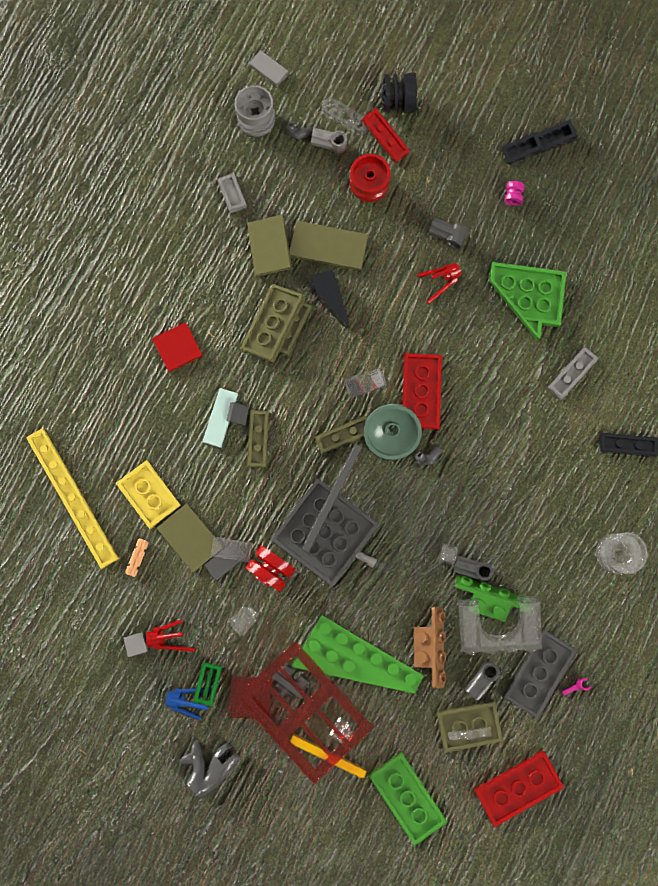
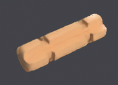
(136, 557)

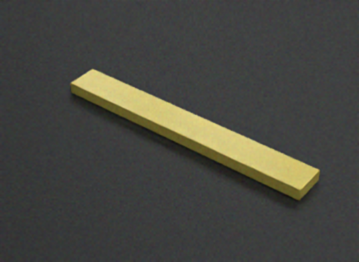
(72, 498)

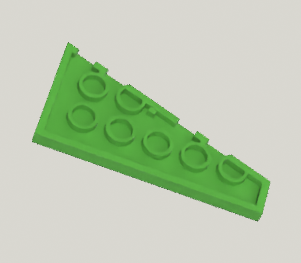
(352, 658)

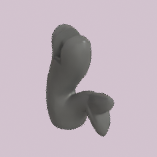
(201, 782)

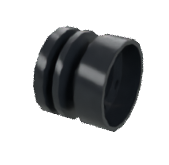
(399, 93)

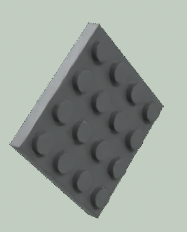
(338, 540)

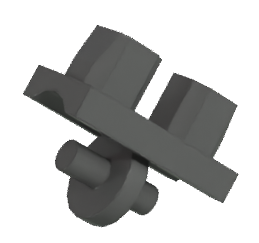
(286, 687)

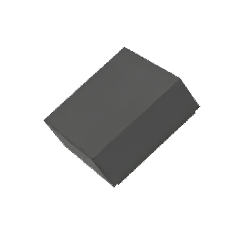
(237, 414)

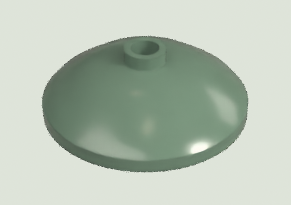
(397, 442)

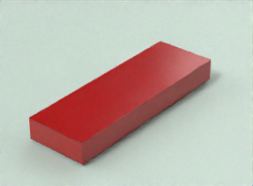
(385, 135)

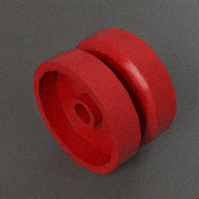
(369, 177)
(269, 570)

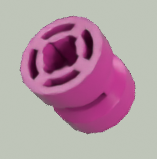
(514, 193)

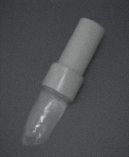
(372, 562)

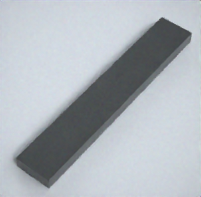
(331, 498)

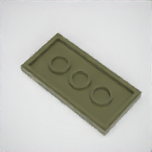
(328, 245)
(273, 323)

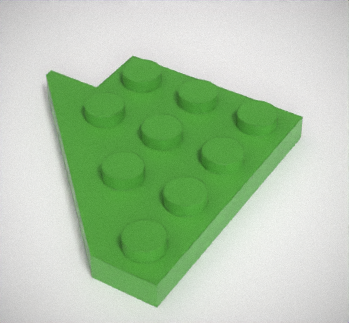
(531, 293)

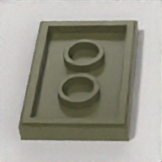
(269, 245)
(188, 537)
(469, 718)

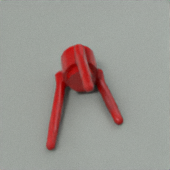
(449, 272)
(157, 638)

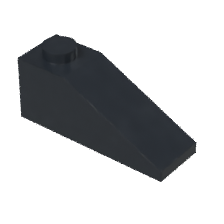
(328, 293)

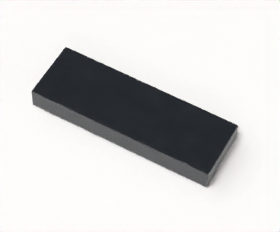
(628, 444)

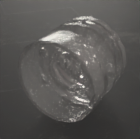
(632, 551)

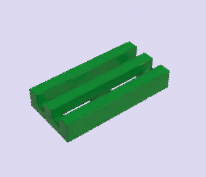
(203, 701)

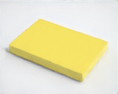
(148, 494)

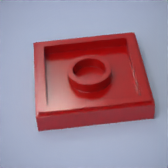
(177, 347)

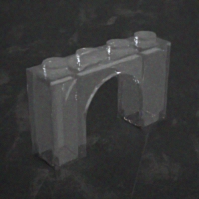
(525, 636)

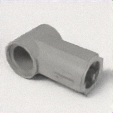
(328, 139)

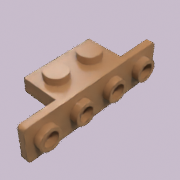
(430, 647)

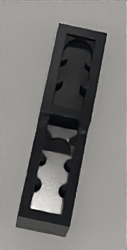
(541, 142)

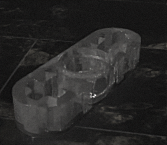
(331, 113)

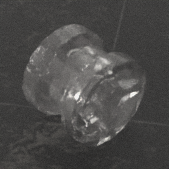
(448, 554)

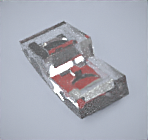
(365, 383)

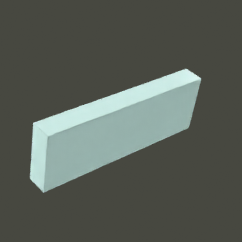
(217, 424)

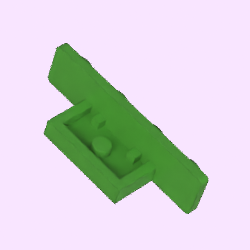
(492, 601)

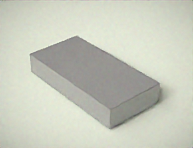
(268, 68)
(232, 193)

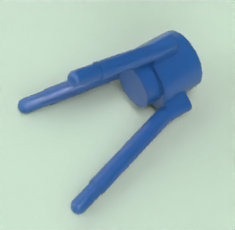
(176, 700)

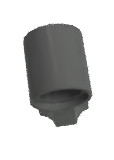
(452, 234)
(471, 568)
(481, 682)

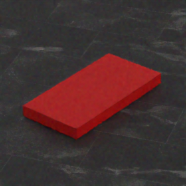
(423, 388)
(518, 788)

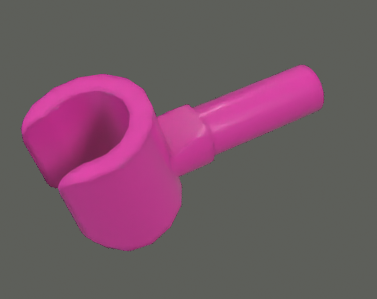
(578, 686)

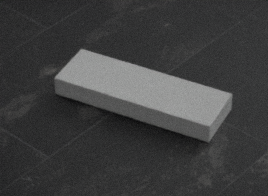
(572, 373)

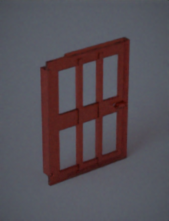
(300, 715)

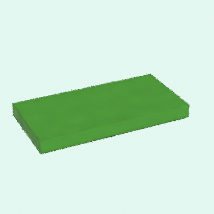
(407, 798)

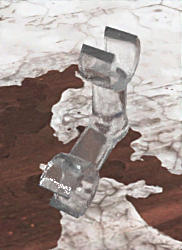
(470, 734)

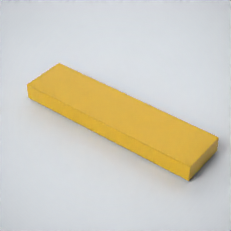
(317, 751)

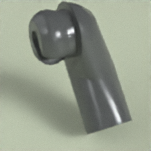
(298, 133)
(428, 458)

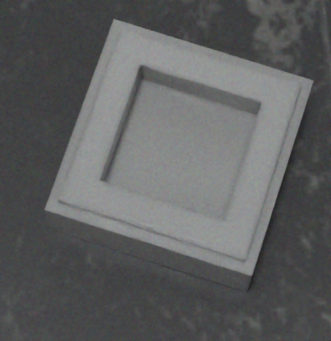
(135, 644)

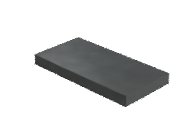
(540, 675)

